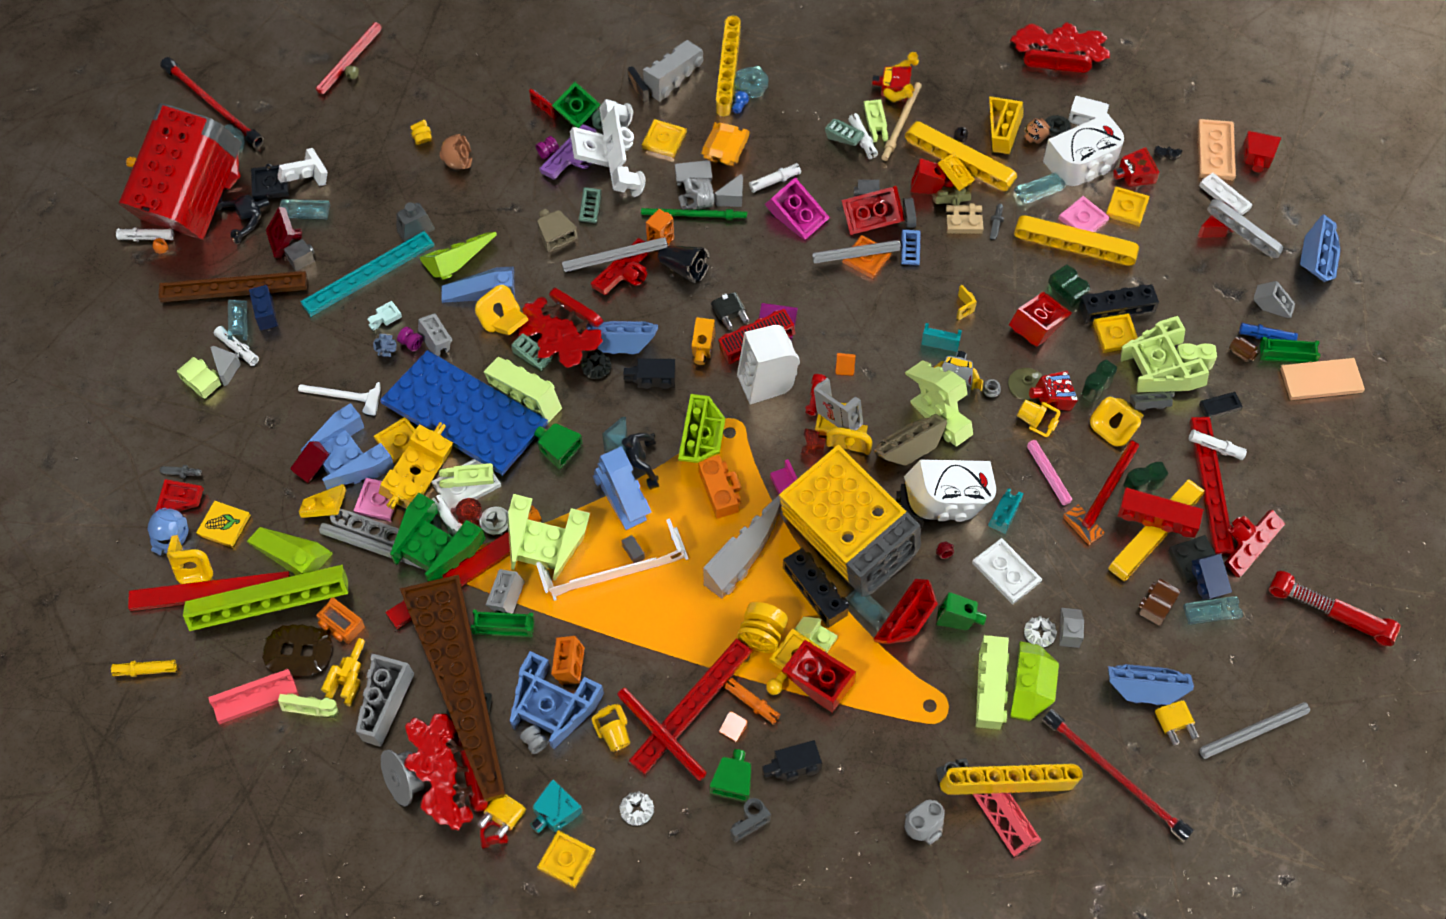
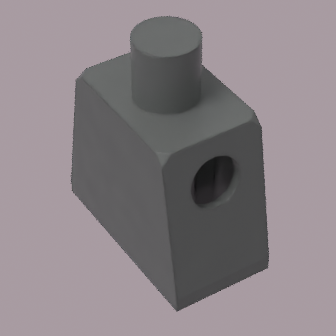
(412, 221)

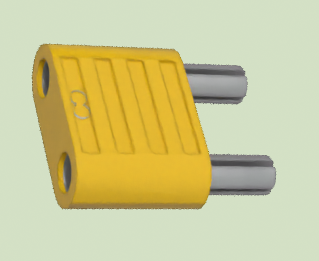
(1175, 718)
(503, 812)

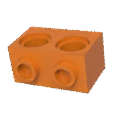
(659, 226)
(568, 660)

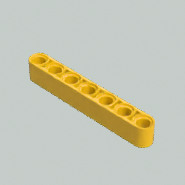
(728, 66)
(975, 162)
(1076, 240)
(1151, 536)
(1063, 779)

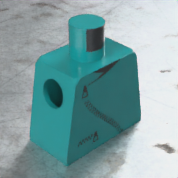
(554, 809)

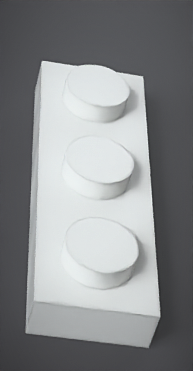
(1222, 191)

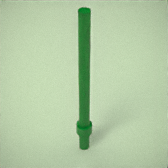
(729, 214)

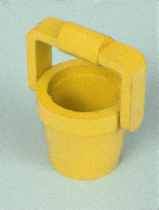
(1033, 413)
(615, 731)

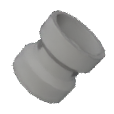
(534, 739)

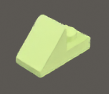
(813, 630)

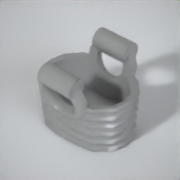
(700, 191)
(925, 821)

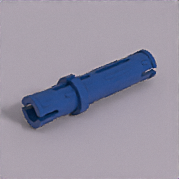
(1260, 332)

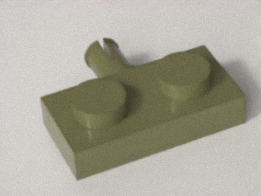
(954, 197)

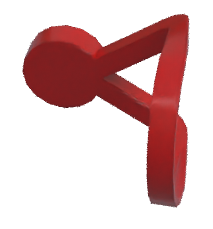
(494, 839)

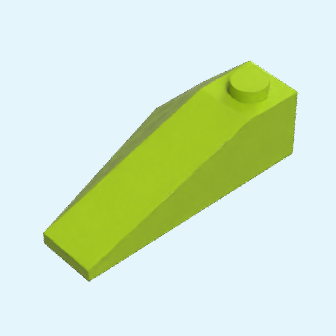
(446, 261)
(289, 551)

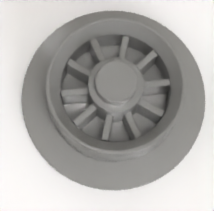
(398, 778)

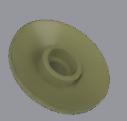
(1020, 387)

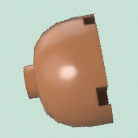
(455, 152)

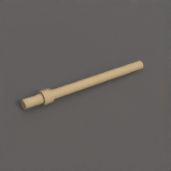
(891, 143)

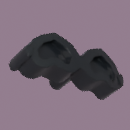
(1171, 153)

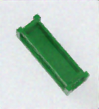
(1288, 350)
(502, 624)

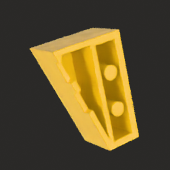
(1005, 122)

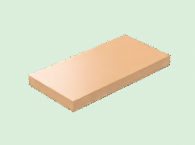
(1216, 149)
(1322, 379)

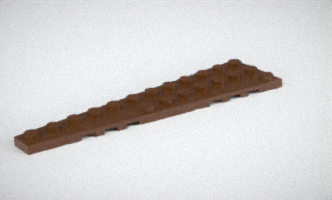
(446, 637)

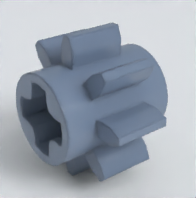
(384, 345)

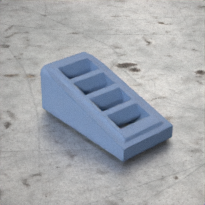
(910, 234)

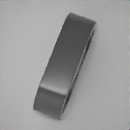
(909, 212)

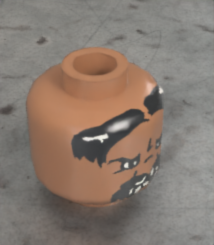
(1036, 131)

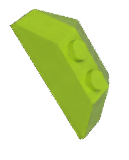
(702, 430)
(1034, 681)

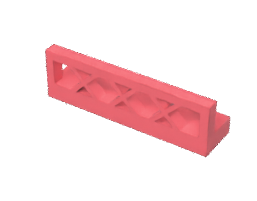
(252, 696)
(1014, 815)

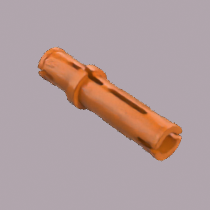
(759, 706)

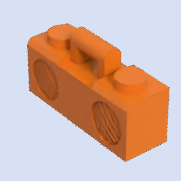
(719, 492)

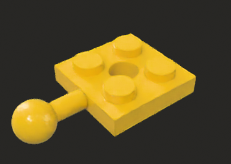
(782, 656)

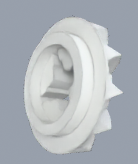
(490, 515)
(1033, 636)
(637, 817)

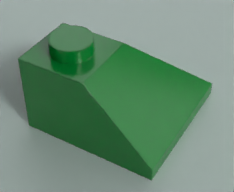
(576, 105)

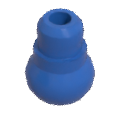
(740, 100)

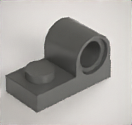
(752, 821)

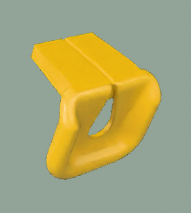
(490, 320)
(1109, 408)
(859, 440)
(178, 557)

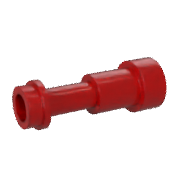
(811, 408)

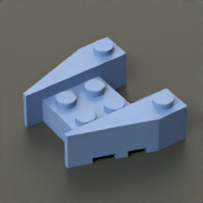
(345, 459)
(621, 488)
(549, 704)

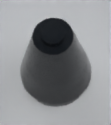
(686, 261)

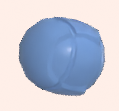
(163, 525)

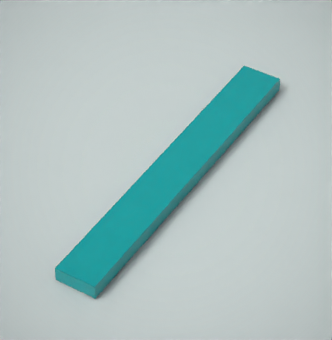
(367, 273)

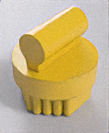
(421, 132)

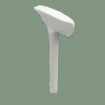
(371, 399)

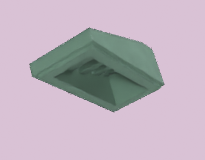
(842, 132)
(590, 192)
(520, 347)

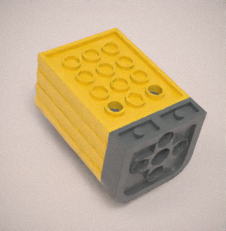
(851, 521)

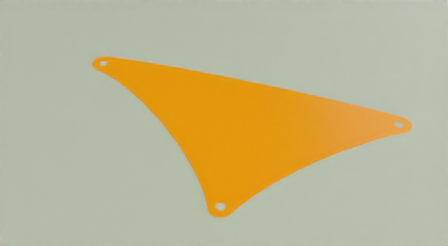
(680, 616)

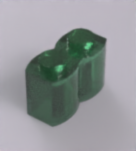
(1069, 285)
(1099, 381)
(1147, 478)

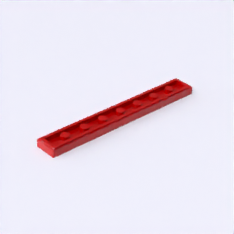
(1214, 493)
(467, 571)
(177, 594)
(692, 704)

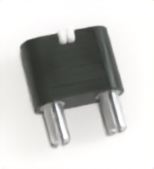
(729, 307)

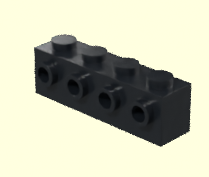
(1109, 303)
(815, 587)

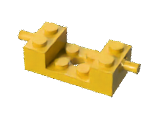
(425, 451)

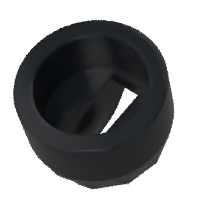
(957, 137)

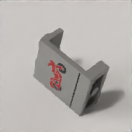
(842, 416)

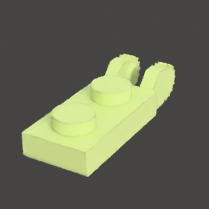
(876, 119)
(467, 475)
(309, 705)

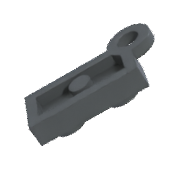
(1152, 400)

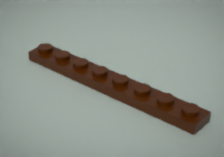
(231, 286)

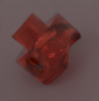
(813, 443)
(469, 510)

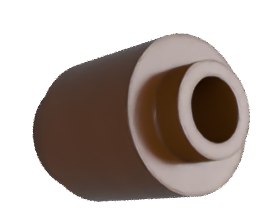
(1244, 349)

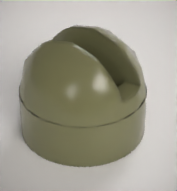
(351, 72)

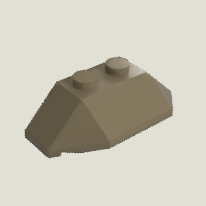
(912, 440)

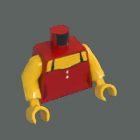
(896, 80)

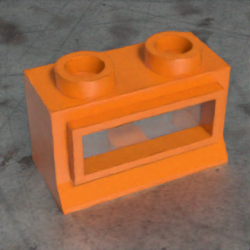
(340, 621)

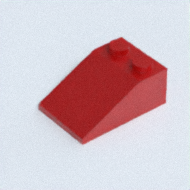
(873, 210)
(1039, 318)
(819, 675)

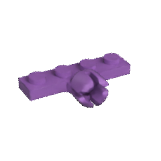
(563, 157)

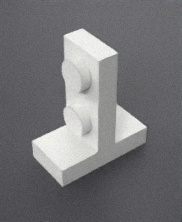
(303, 169)

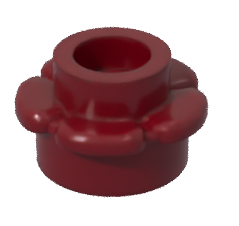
(945, 550)

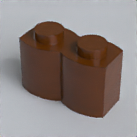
(1159, 602)

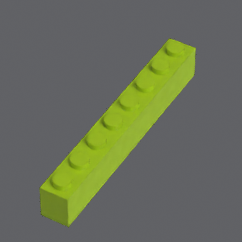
(265, 597)

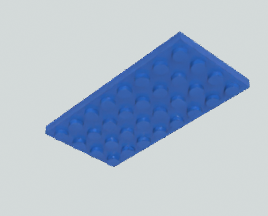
(475, 415)

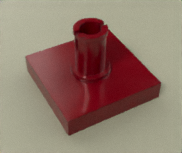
(281, 232)

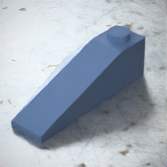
(477, 285)

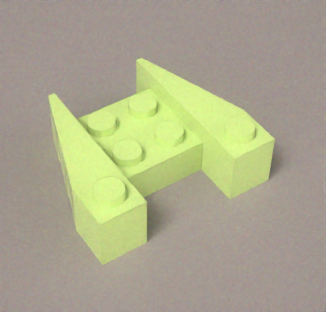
(1160, 361)
(940, 396)
(542, 542)

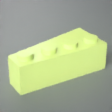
(524, 387)
(992, 682)

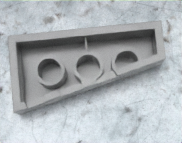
(672, 70)
(382, 697)

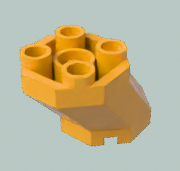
(725, 143)

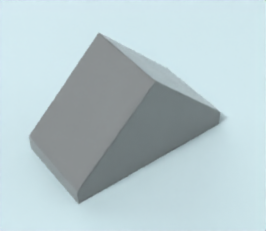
(731, 193)
(226, 363)

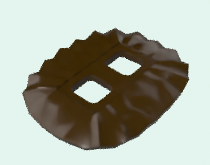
(298, 636)

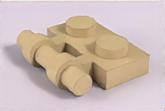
(964, 223)

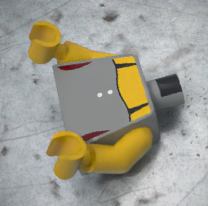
(964, 369)

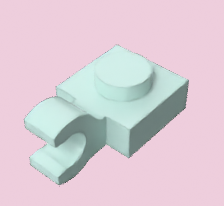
(387, 313)

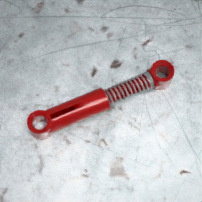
(1383, 630)

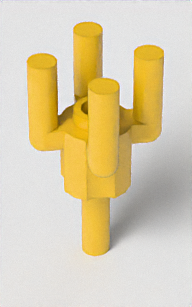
(345, 675)

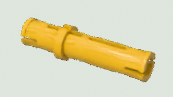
(138, 668)

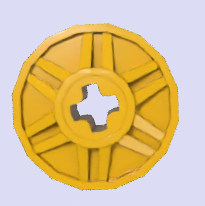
(762, 627)

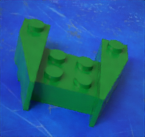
(431, 546)

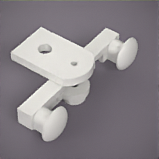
(611, 147)

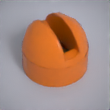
(158, 247)

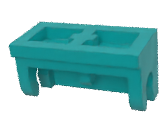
(940, 338)
(1005, 511)

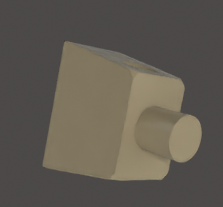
(555, 229)

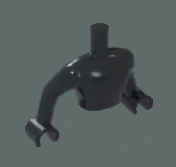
(246, 208)
(637, 455)

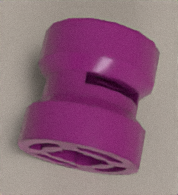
(547, 147)
(409, 338)

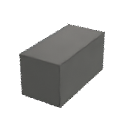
(633, 549)

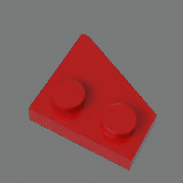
(179, 495)

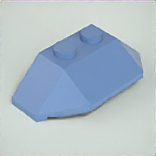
(1321, 249)
(625, 336)
(1149, 683)

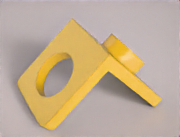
(969, 300)

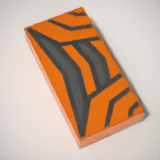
(1075, 517)

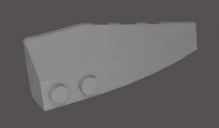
(740, 553)

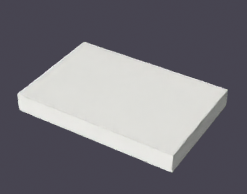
(454, 495)
(1007, 571)

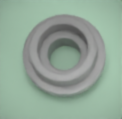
(991, 383)

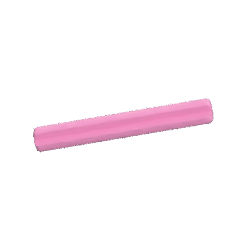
(1049, 472)

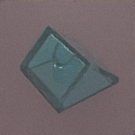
(613, 435)

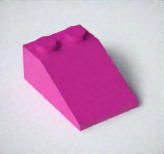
(797, 209)

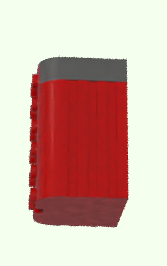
(180, 171)

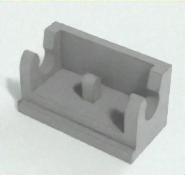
(693, 169)
(434, 334)
(505, 591)

